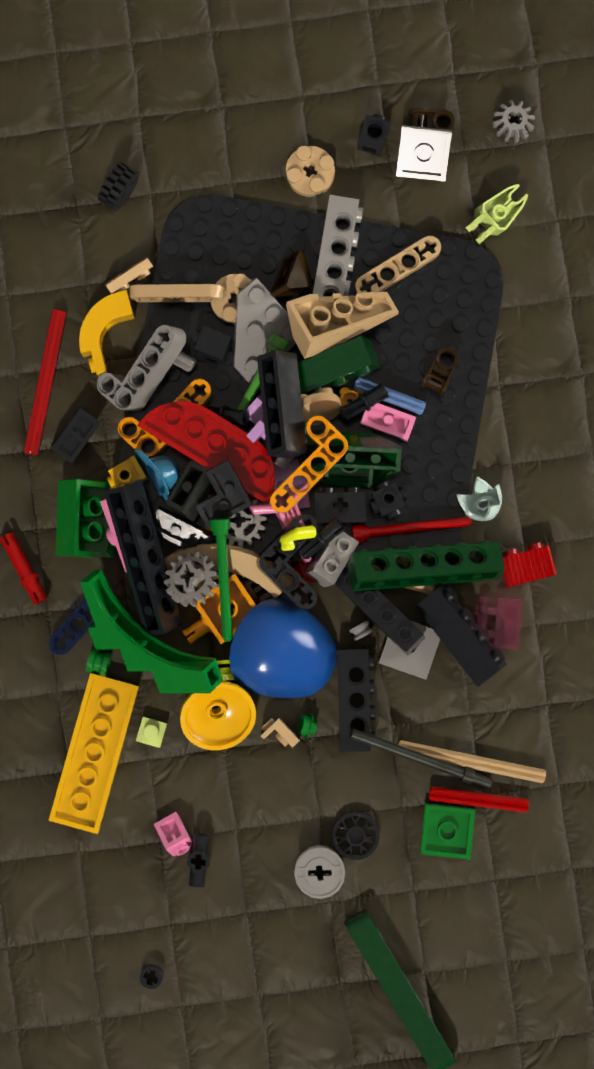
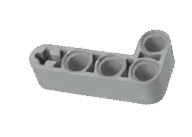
(165, 342)

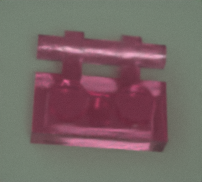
(507, 621)

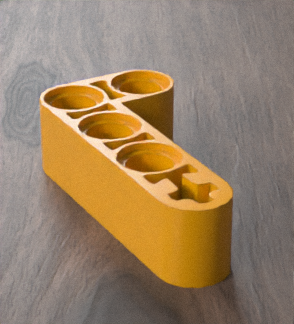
(140, 437)
(305, 468)

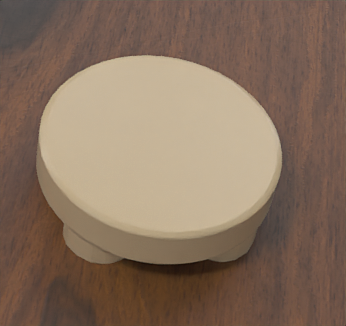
(322, 404)

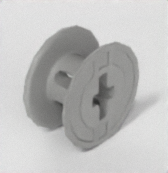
(309, 882)

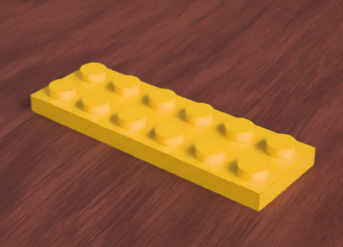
(94, 753)

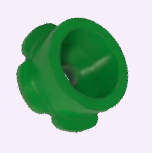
(307, 725)

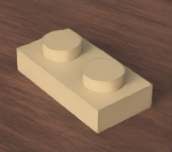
(138, 270)

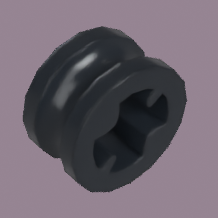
(159, 974)

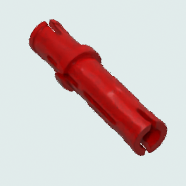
(28, 577)

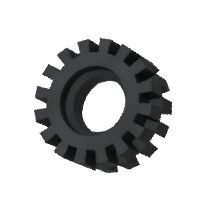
(118, 186)

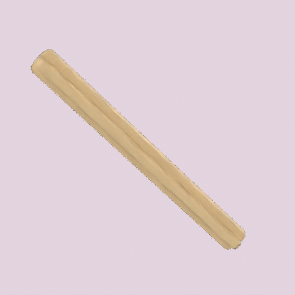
(479, 763)

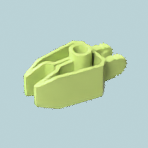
(496, 213)

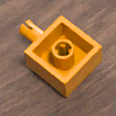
(211, 611)

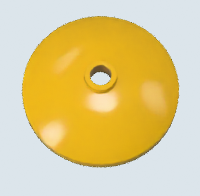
(221, 726)

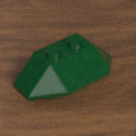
(365, 464)

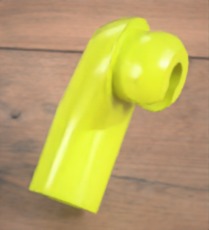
(298, 533)

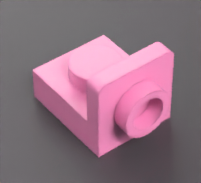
(174, 834)

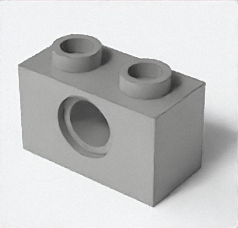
(331, 560)

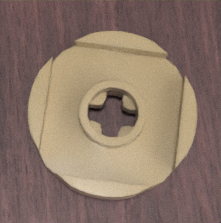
(306, 157)
(232, 284)

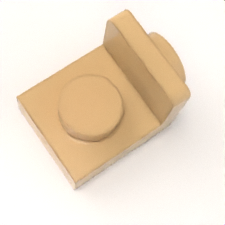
(284, 735)

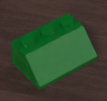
(81, 520)

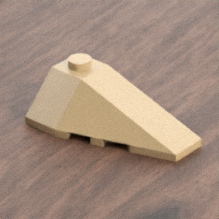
(334, 319)

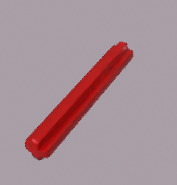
(478, 799)

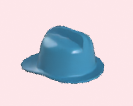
(161, 471)

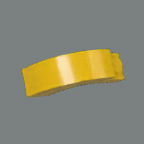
(100, 318)

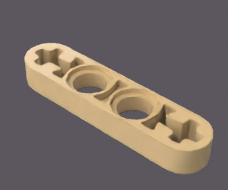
(396, 265)
(176, 293)

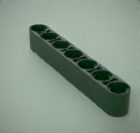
(399, 991)

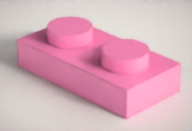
(389, 421)

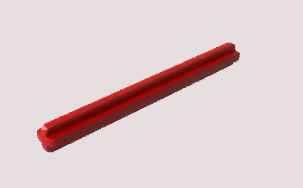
(44, 382)

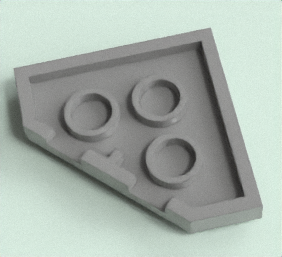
(256, 320)

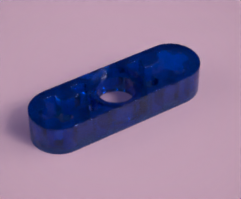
(67, 624)

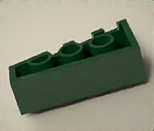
(337, 365)

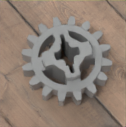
(240, 532)
(191, 579)

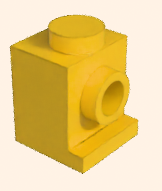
(130, 465)

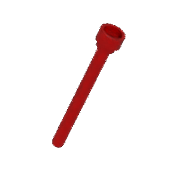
(362, 533)

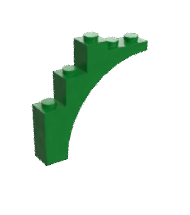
(115, 629)

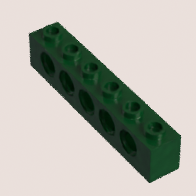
(365, 577)

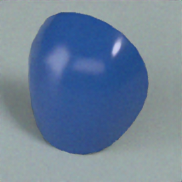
(282, 651)

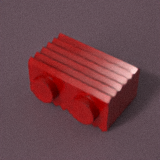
(527, 565)

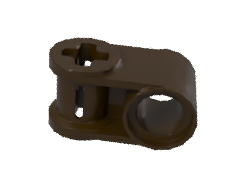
(430, 117)
(440, 373)

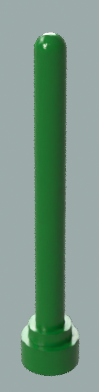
(220, 529)

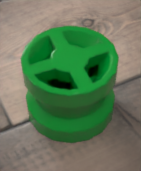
(99, 662)

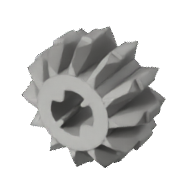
(513, 130)

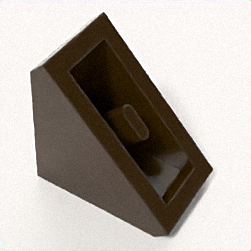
(292, 276)

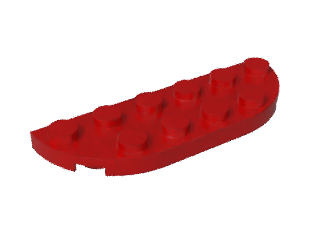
(212, 440)

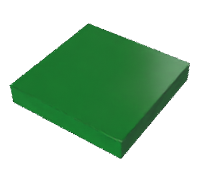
(447, 831)

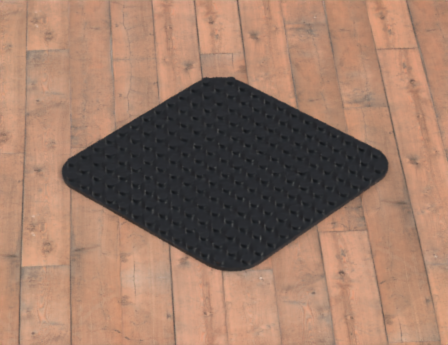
(439, 306)

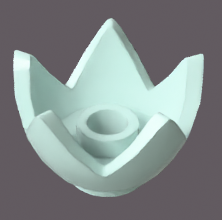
(483, 502)

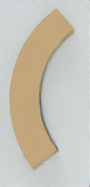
(240, 561)

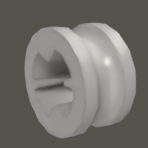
(361, 630)

